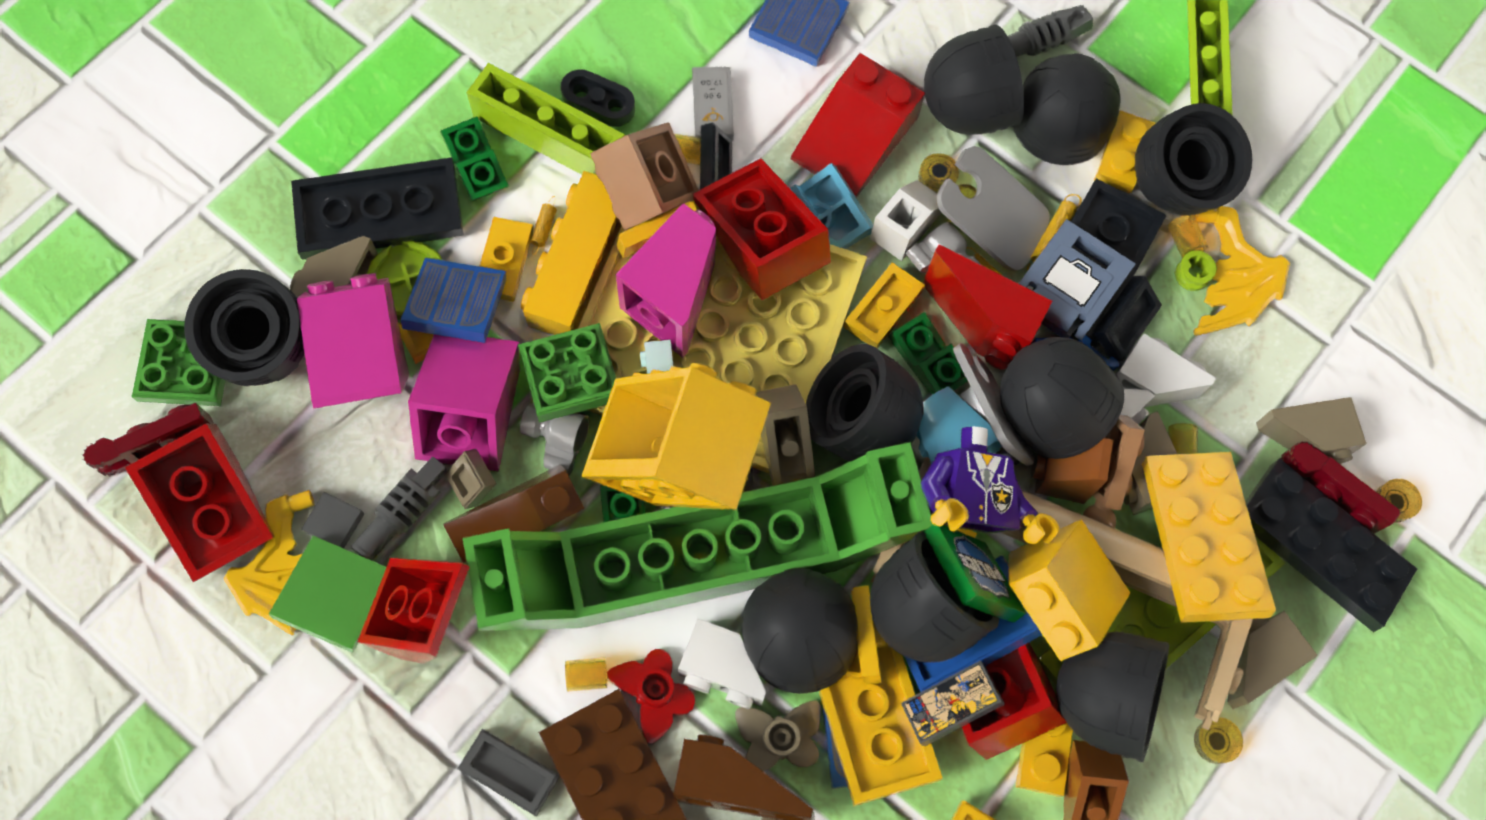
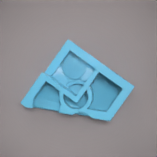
(835, 207)
(942, 424)

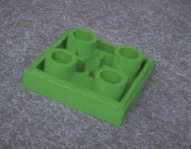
(169, 370)
(568, 372)
(329, 594)

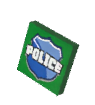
(974, 573)

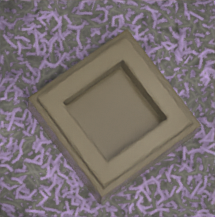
(470, 478)

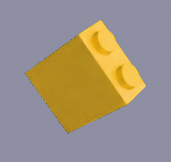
(1068, 589)

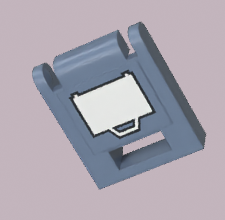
(1073, 280)

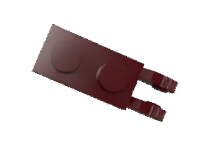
(143, 439)
(1342, 487)

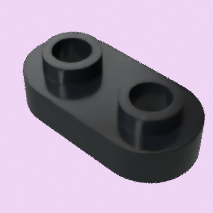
(600, 97)

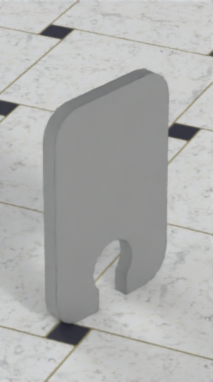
(1000, 216)
(988, 396)

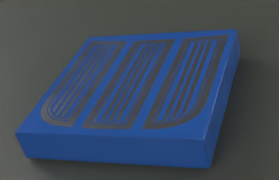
(799, 26)
(454, 300)

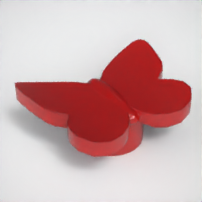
(655, 692)

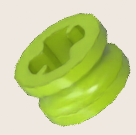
(1190, 260)

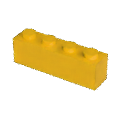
(574, 259)

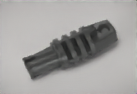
(1051, 30)
(401, 508)

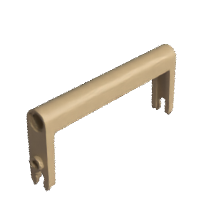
(1145, 570)

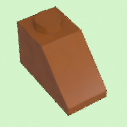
(1073, 477)
(1094, 784)

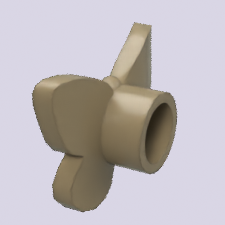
(780, 736)

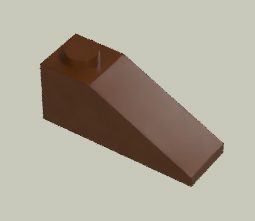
(523, 508)
(725, 780)

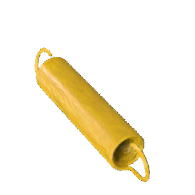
(1065, 211)

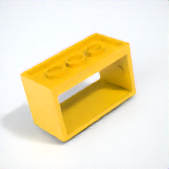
(678, 438)

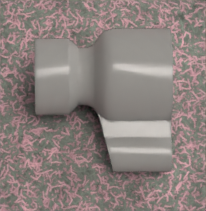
(945, 235)
(562, 435)

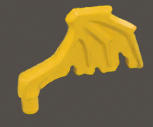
(1244, 280)
(263, 579)

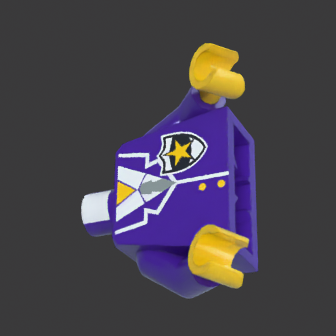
(980, 492)

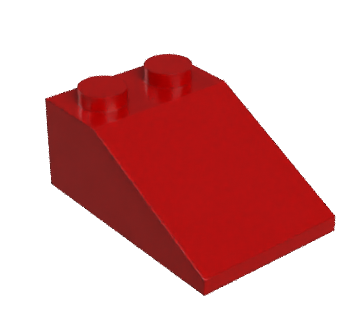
(860, 123)
(765, 228)
(985, 306)
(201, 500)
(413, 608)
(1028, 707)

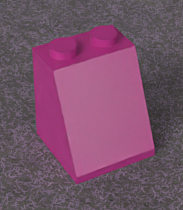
(670, 277)
(351, 341)
(464, 399)

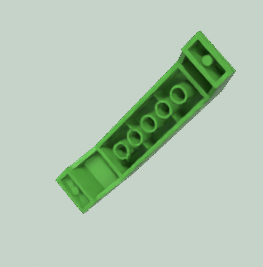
(695, 552)

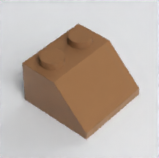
(644, 174)

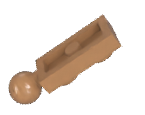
(1126, 447)

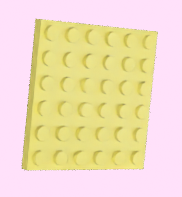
(737, 333)

